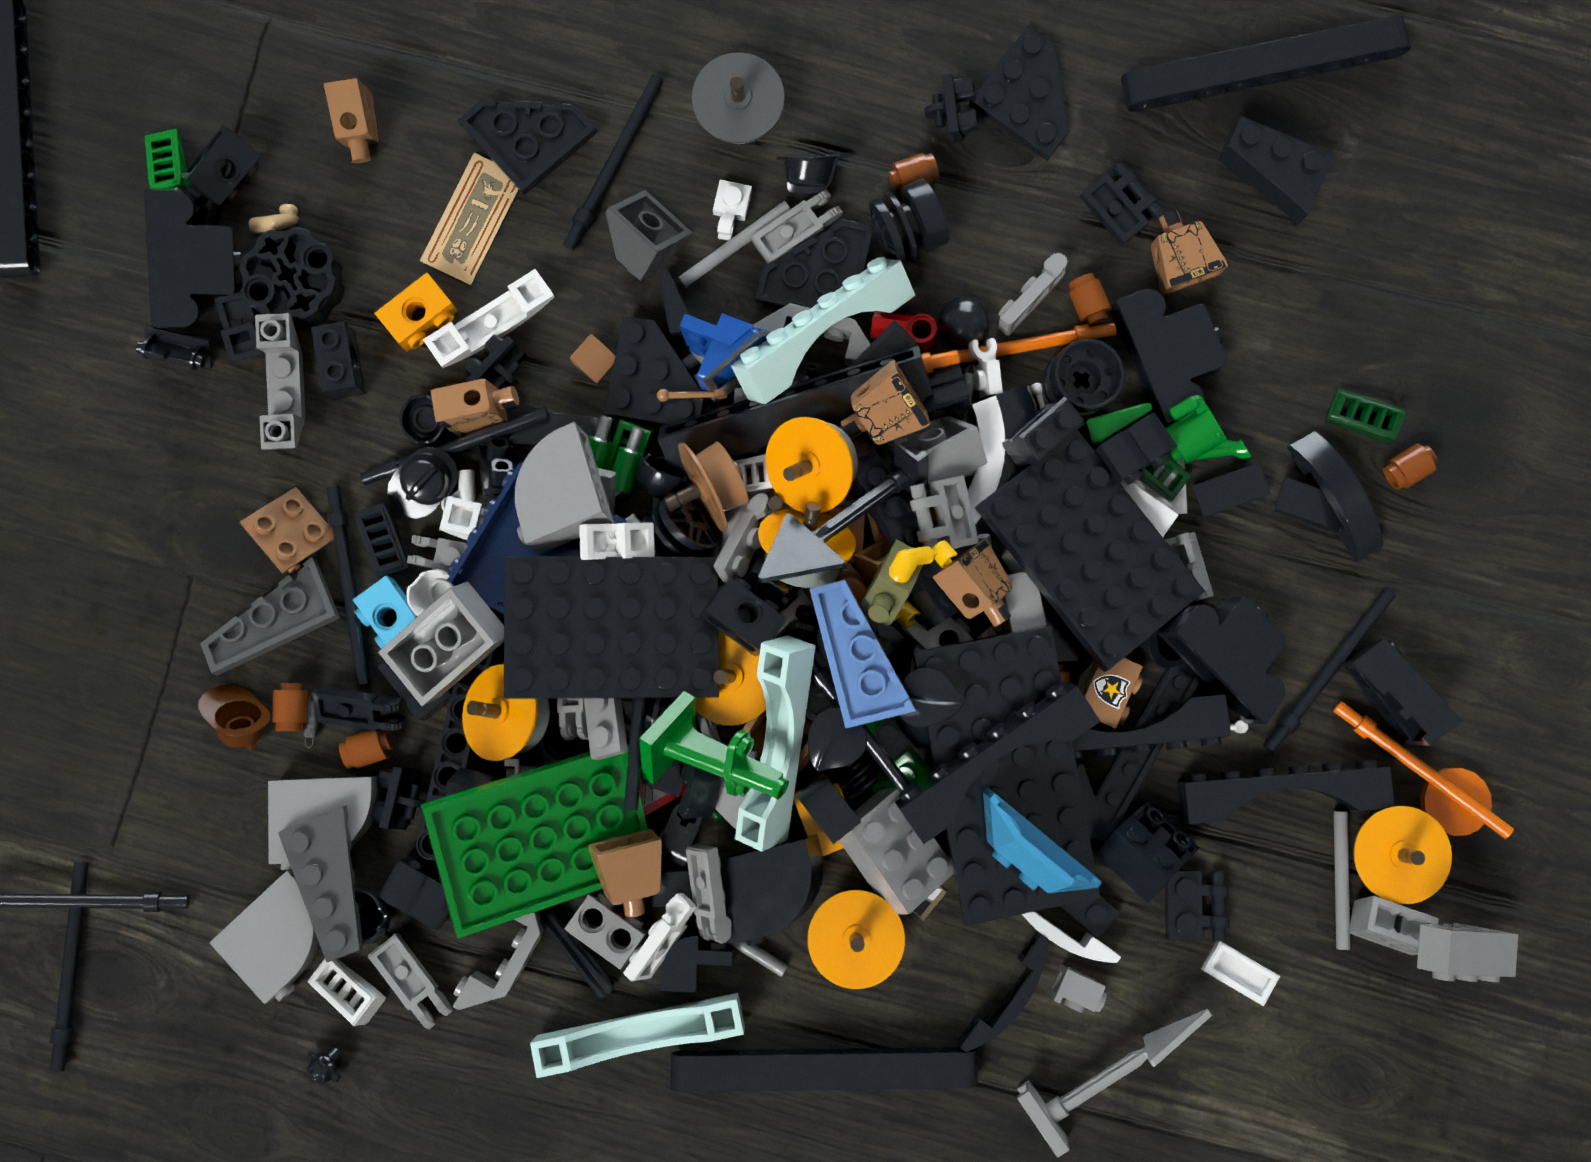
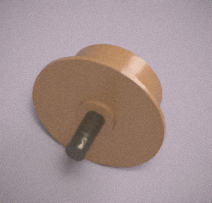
(713, 480)

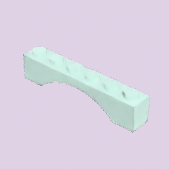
(772, 365)
(785, 681)
(603, 1040)

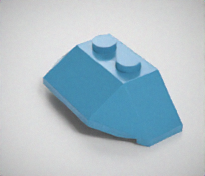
(1031, 851)

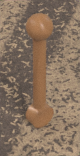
(663, 394)

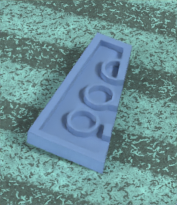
(859, 667)

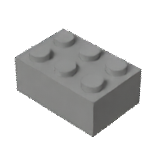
(444, 643)
(893, 855)

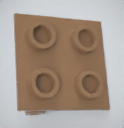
(288, 530)

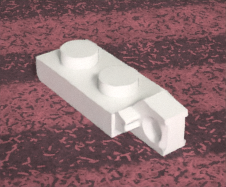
(661, 937)

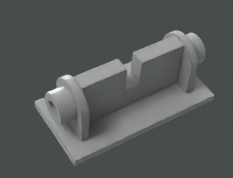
(1189, 552)

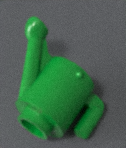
(1200, 434)

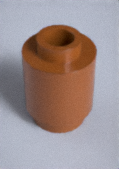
(912, 169)
(1089, 299)
(1410, 466)
(290, 707)
(365, 748)

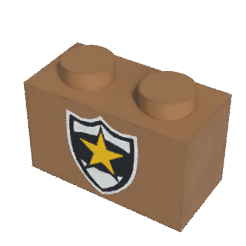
(1111, 690)

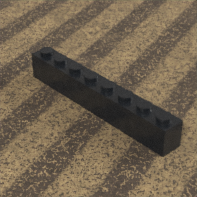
(749, 424)

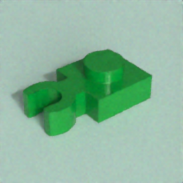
(911, 765)

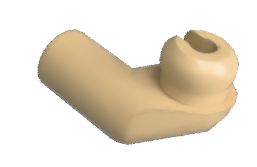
(277, 222)

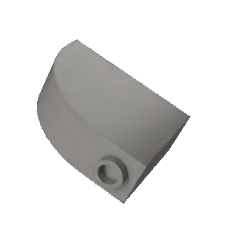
(559, 490)
(303, 799)
(270, 940)

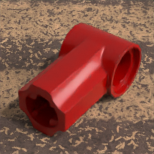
(909, 323)

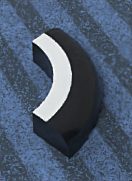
(996, 421)

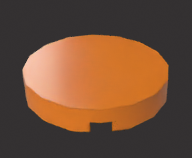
(1449, 814)

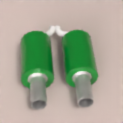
(626, 459)

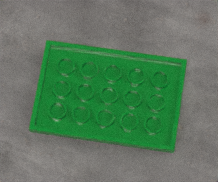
(527, 838)

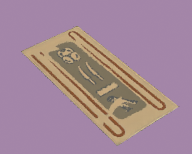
(470, 220)

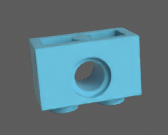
(378, 600)

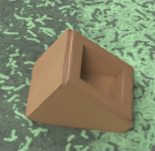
(593, 358)

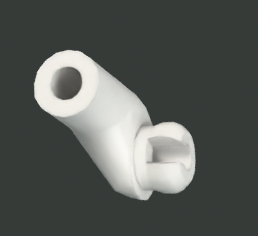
(466, 487)

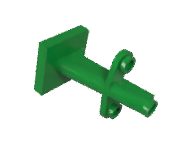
(676, 738)

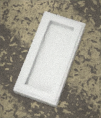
(1240, 972)

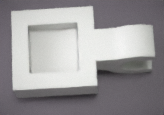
(732, 205)
(988, 372)

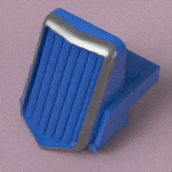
(719, 346)

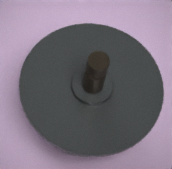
(738, 97)

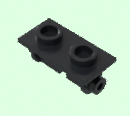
(176, 347)

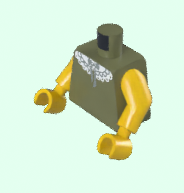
(895, 578)

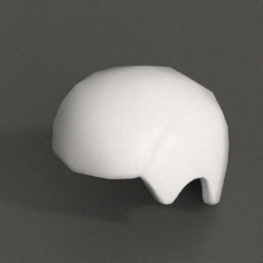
(427, 590)

